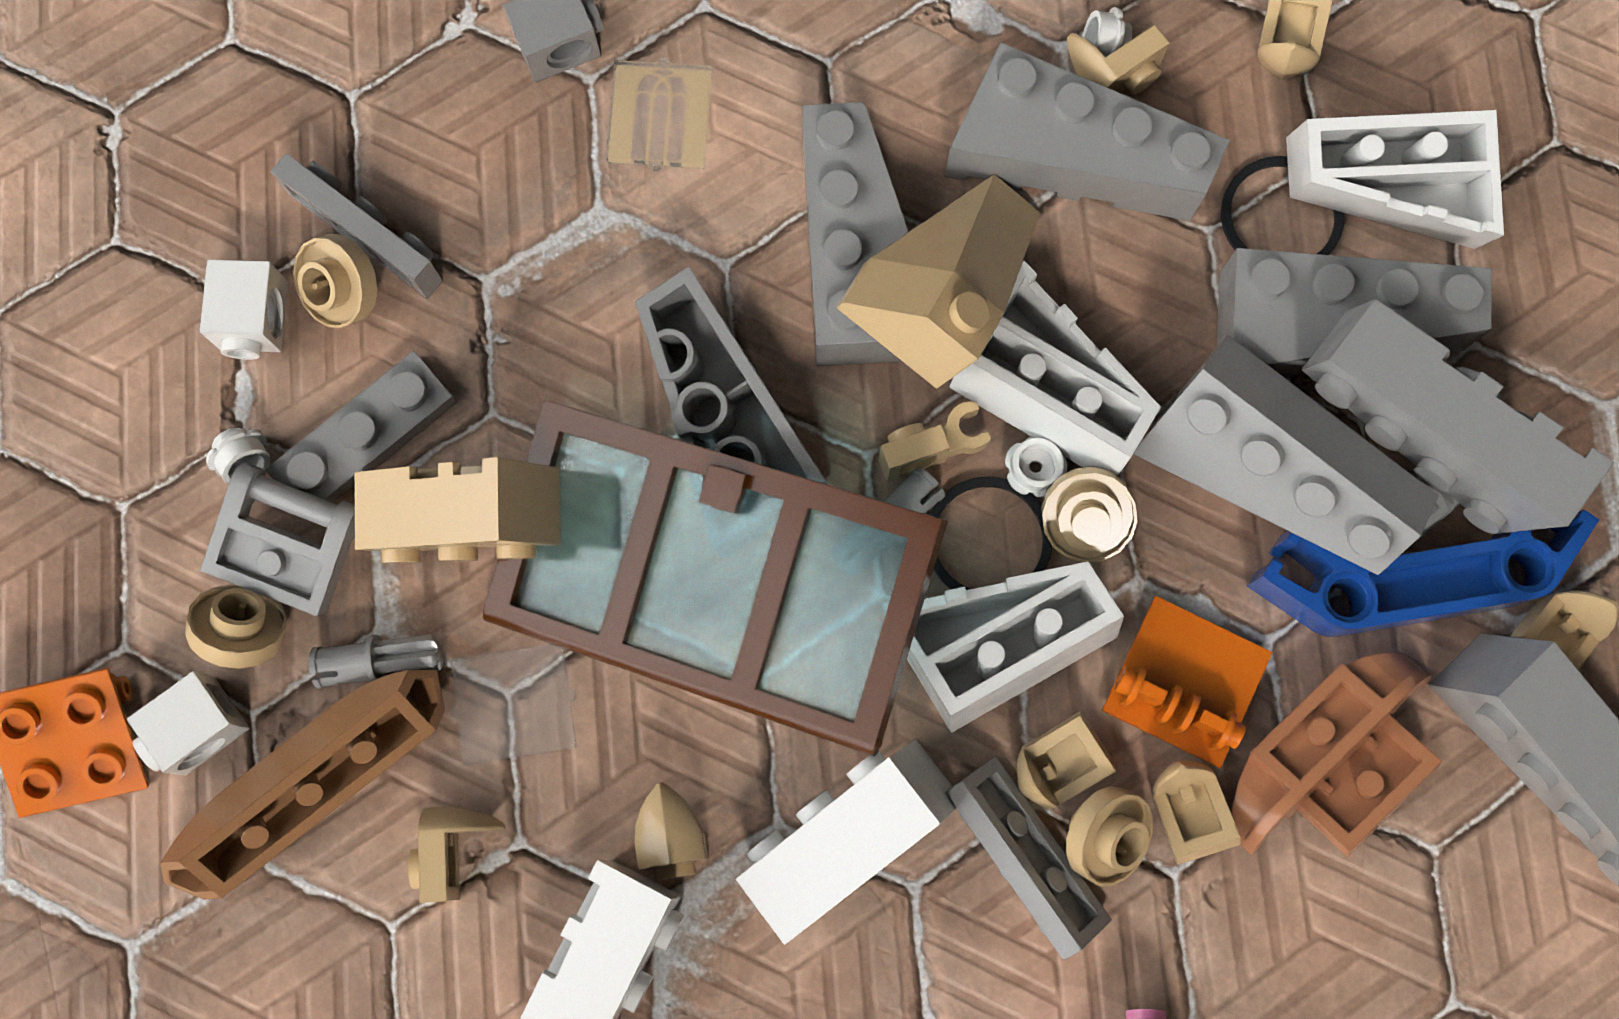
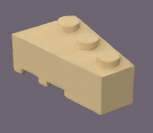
(458, 510)

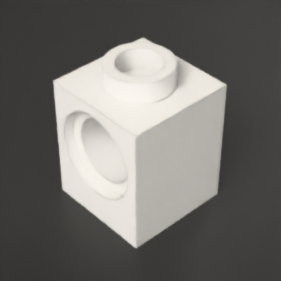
(244, 307)
(186, 725)

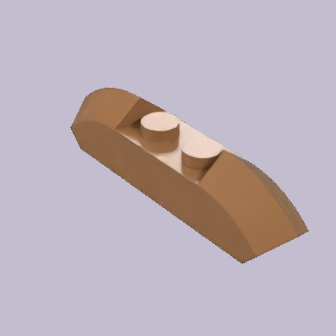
(303, 782)

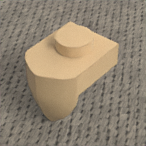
(1293, 36)
(1128, 68)
(1571, 620)
(1062, 762)
(1193, 811)
(668, 835)
(435, 863)

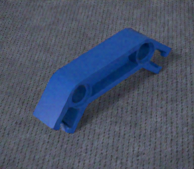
(1422, 583)

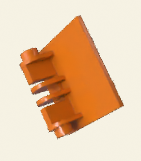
(1187, 682)
(68, 742)

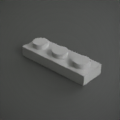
(359, 221)
(365, 431)
(1029, 858)

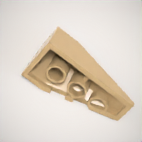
(945, 282)

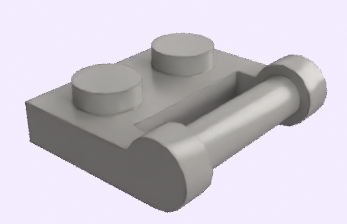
(271, 558)

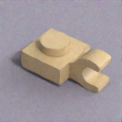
(923, 448)

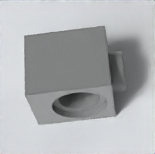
(554, 33)

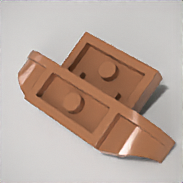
(1338, 757)

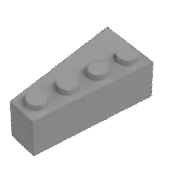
(1081, 140)
(849, 221)
(1291, 301)
(712, 383)
(1452, 424)
(1287, 460)
(1546, 728)

